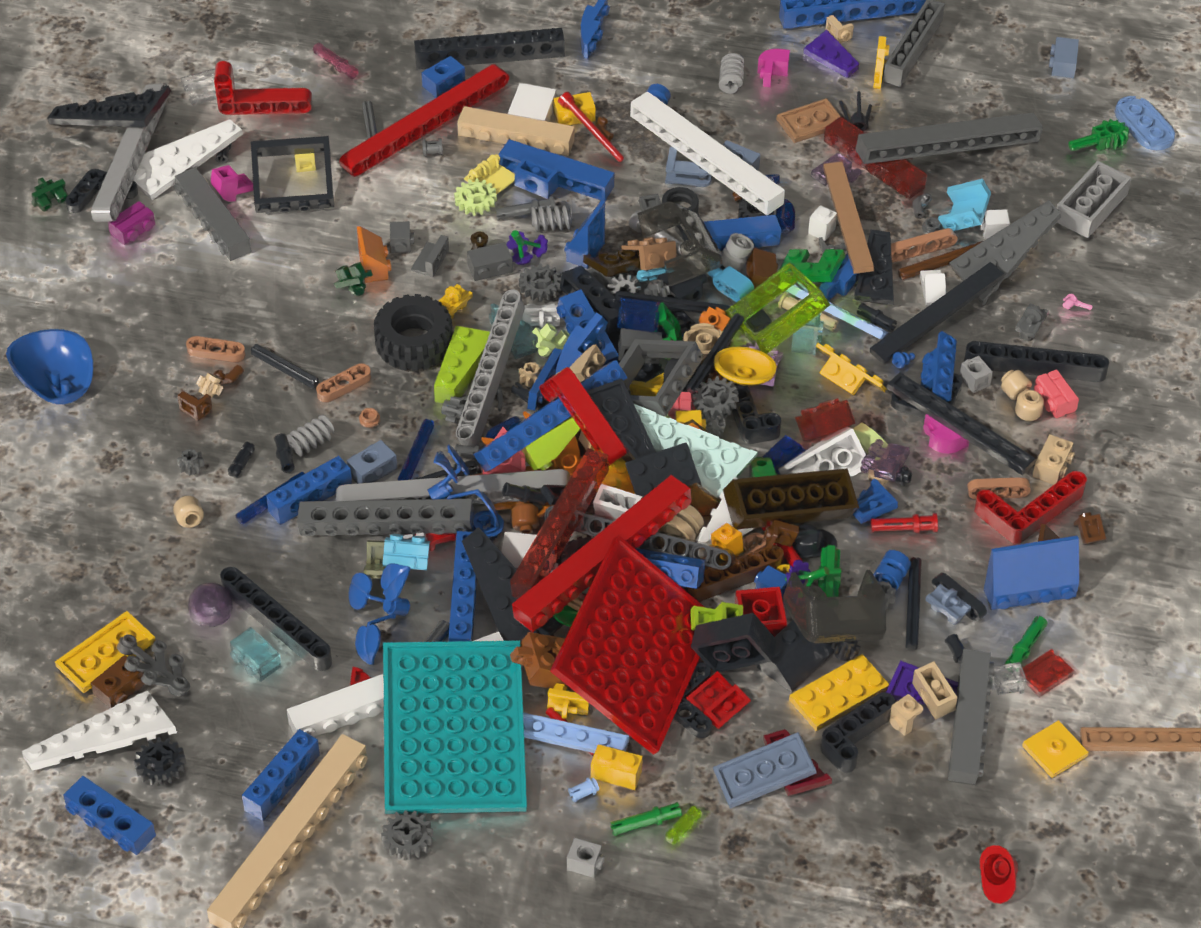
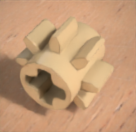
(529, 373)
(210, 385)

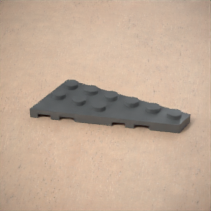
(1008, 246)

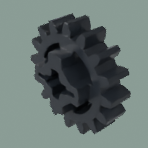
(160, 761)

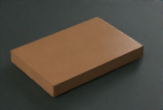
(807, 120)

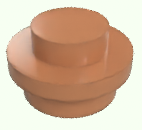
(369, 417)

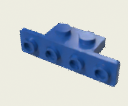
(939, 367)

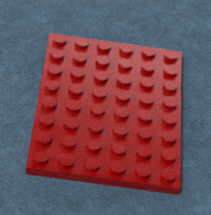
(631, 645)

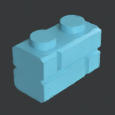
(406, 552)

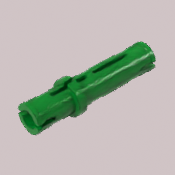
(1022, 649)
(644, 819)

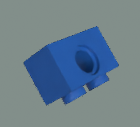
(443, 76)
(536, 177)

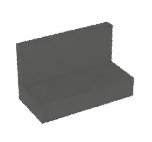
(431, 257)

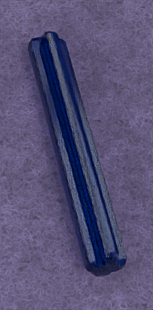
(416, 450)
(259, 505)

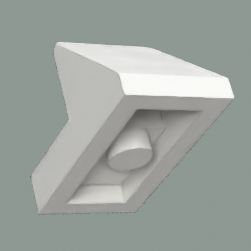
(932, 285)

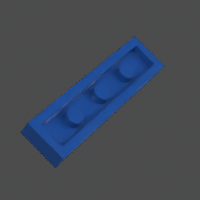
(547, 372)

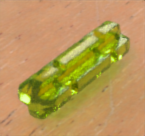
(683, 825)

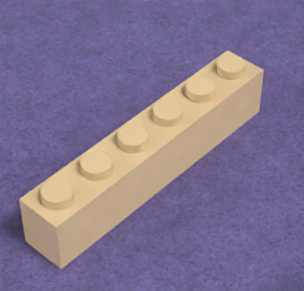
(500, 127)

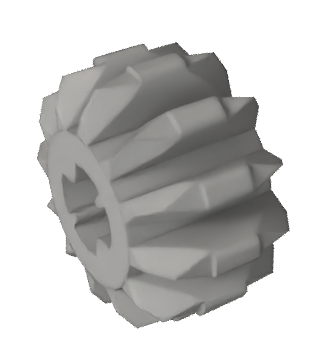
(621, 282)

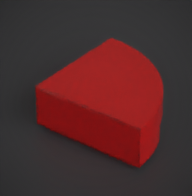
(358, 676)

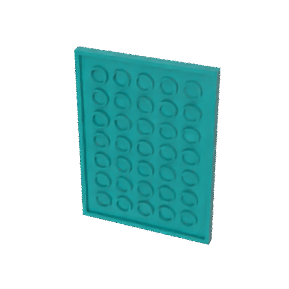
(453, 728)

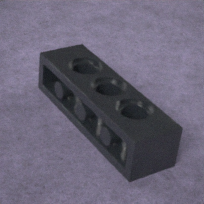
(597, 295)

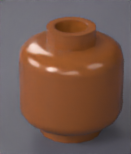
(525, 517)

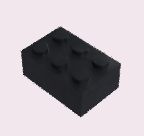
(654, 468)
(733, 643)

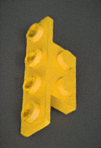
(845, 374)

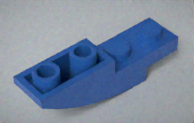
(591, 26)
(842, 282)
(580, 341)

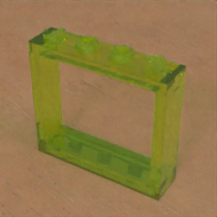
(788, 322)

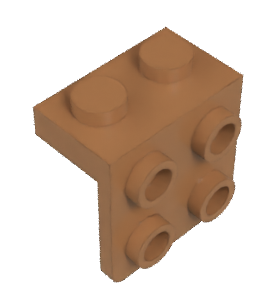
(652, 251)

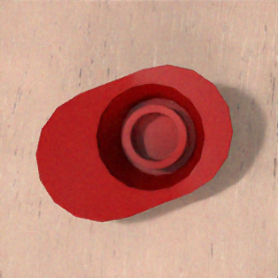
(998, 873)

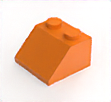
(373, 255)

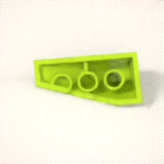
(550, 445)

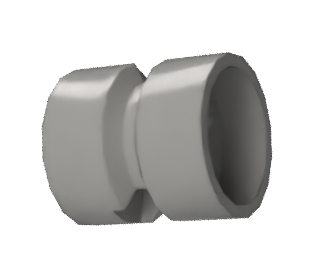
(736, 251)

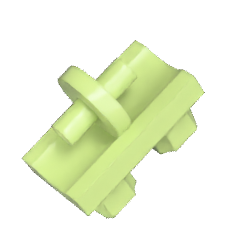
(548, 340)

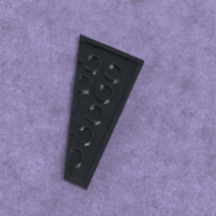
(116, 110)
(494, 577)

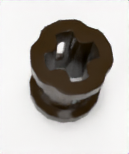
(475, 240)

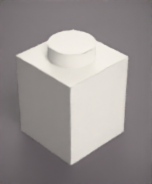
(822, 222)
(994, 222)

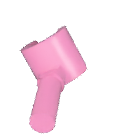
(1071, 300)

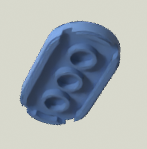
(1145, 123)

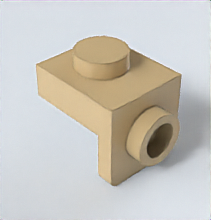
(903, 714)

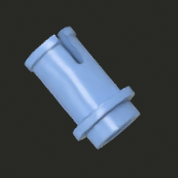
(584, 789)

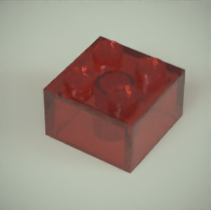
(824, 419)

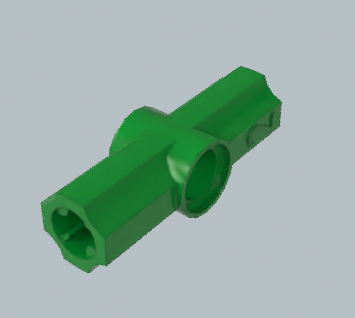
(831, 559)

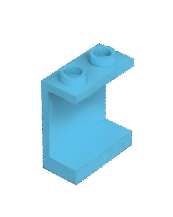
(968, 206)

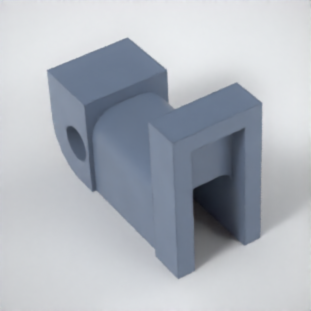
(685, 172)

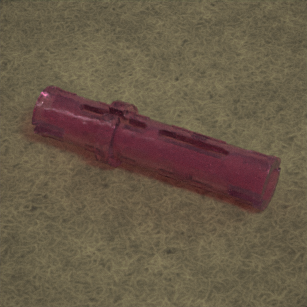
(339, 63)

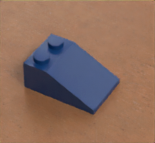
(588, 238)

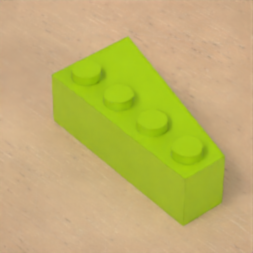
(460, 363)

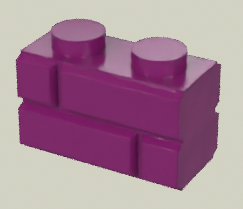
(132, 223)

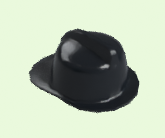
(812, 540)

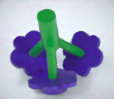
(518, 244)
(804, 573)

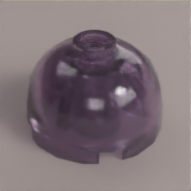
(210, 604)

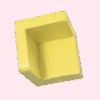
(305, 162)

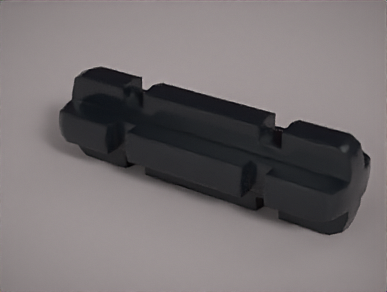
(241, 459)

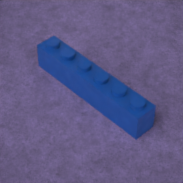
(571, 173)

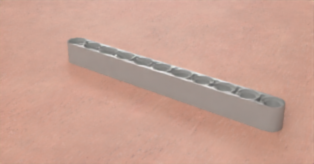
(124, 167)
(417, 489)

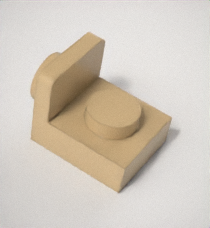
(838, 31)

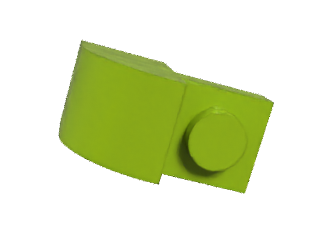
(724, 610)

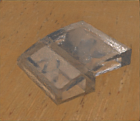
(200, 87)

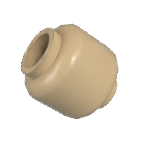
(1014, 383)
(1029, 405)
(188, 511)

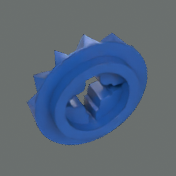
(483, 518)

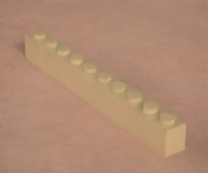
(287, 834)

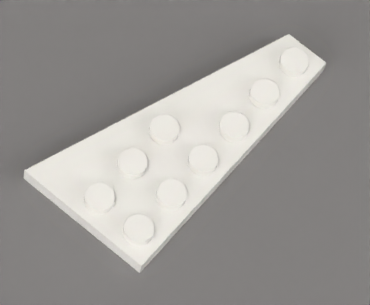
(161, 165)
(103, 732)

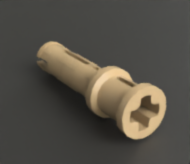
(787, 302)

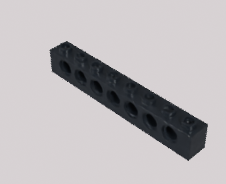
(491, 47)

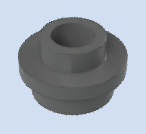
(931, 225)

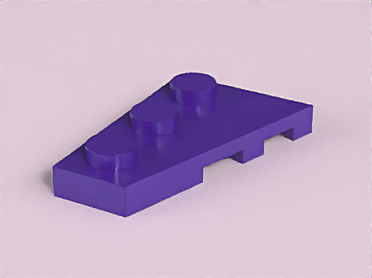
(832, 54)
(902, 683)

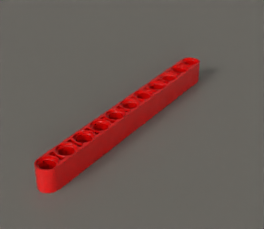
(423, 120)

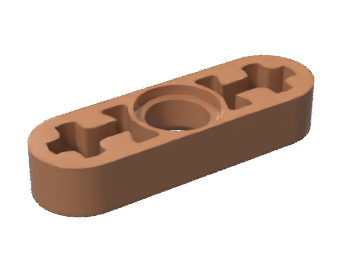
(205, 345)
(335, 390)
(1012, 487)

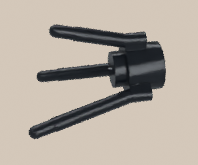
(858, 118)

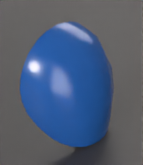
(52, 364)

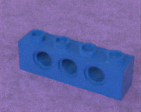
(578, 304)
(313, 486)
(681, 569)
(281, 775)
(85, 792)

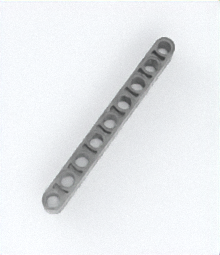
(490, 369)

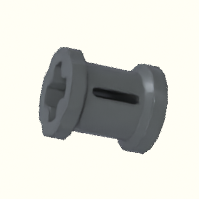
(432, 147)

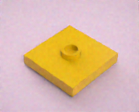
(1055, 749)

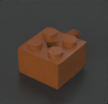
(537, 655)

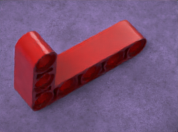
(257, 101)
(584, 412)
(1022, 524)

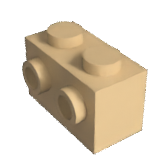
(1053, 460)

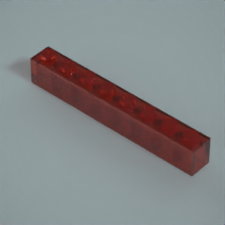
(561, 522)

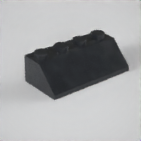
(794, 657)

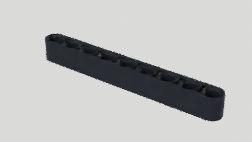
(671, 541)

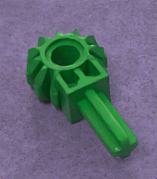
(1104, 136)

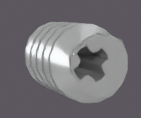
(731, 73)
(551, 218)
(310, 434)

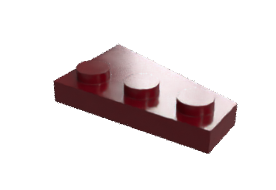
(814, 781)

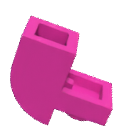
(773, 63)
(229, 183)
(942, 438)

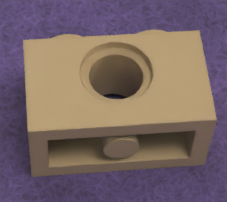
(934, 690)

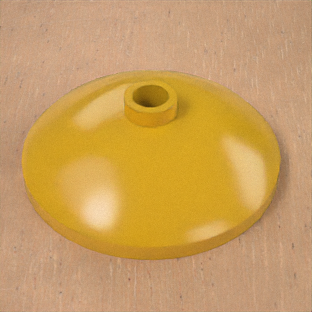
(745, 365)

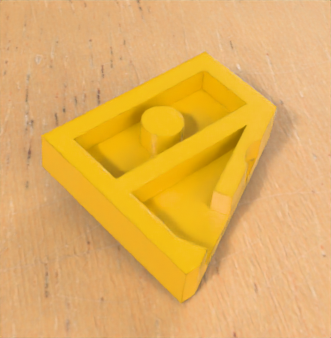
(883, 50)

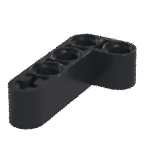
(751, 425)
(877, 712)

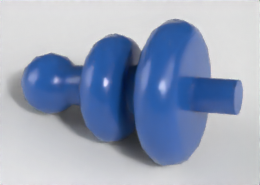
(902, 359)

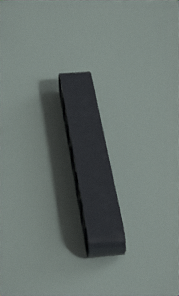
(1039, 360)
(277, 619)

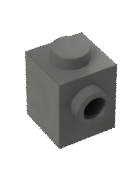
(401, 237)

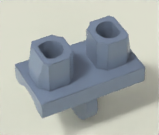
(948, 603)

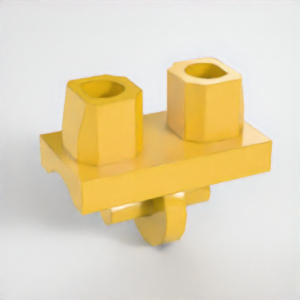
(455, 299)
(566, 701)

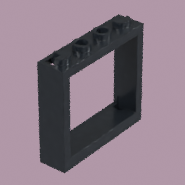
(292, 147)

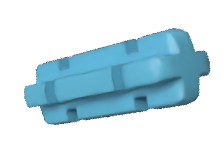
(649, 275)

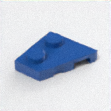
(874, 502)

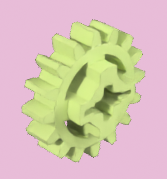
(477, 197)

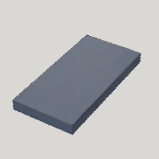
(764, 770)

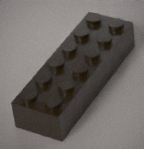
(790, 498)

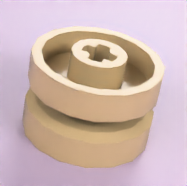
(684, 524)

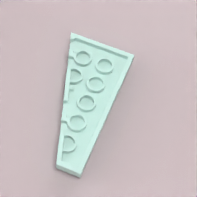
(713, 457)

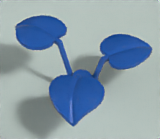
(443, 488)
(392, 582)

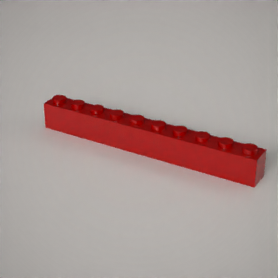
(580, 569)

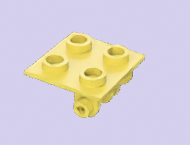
(492, 173)

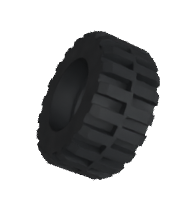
(412, 313)

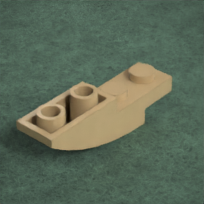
(588, 363)

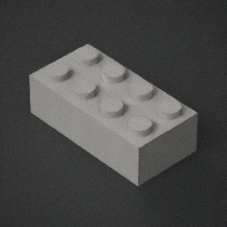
(1093, 199)

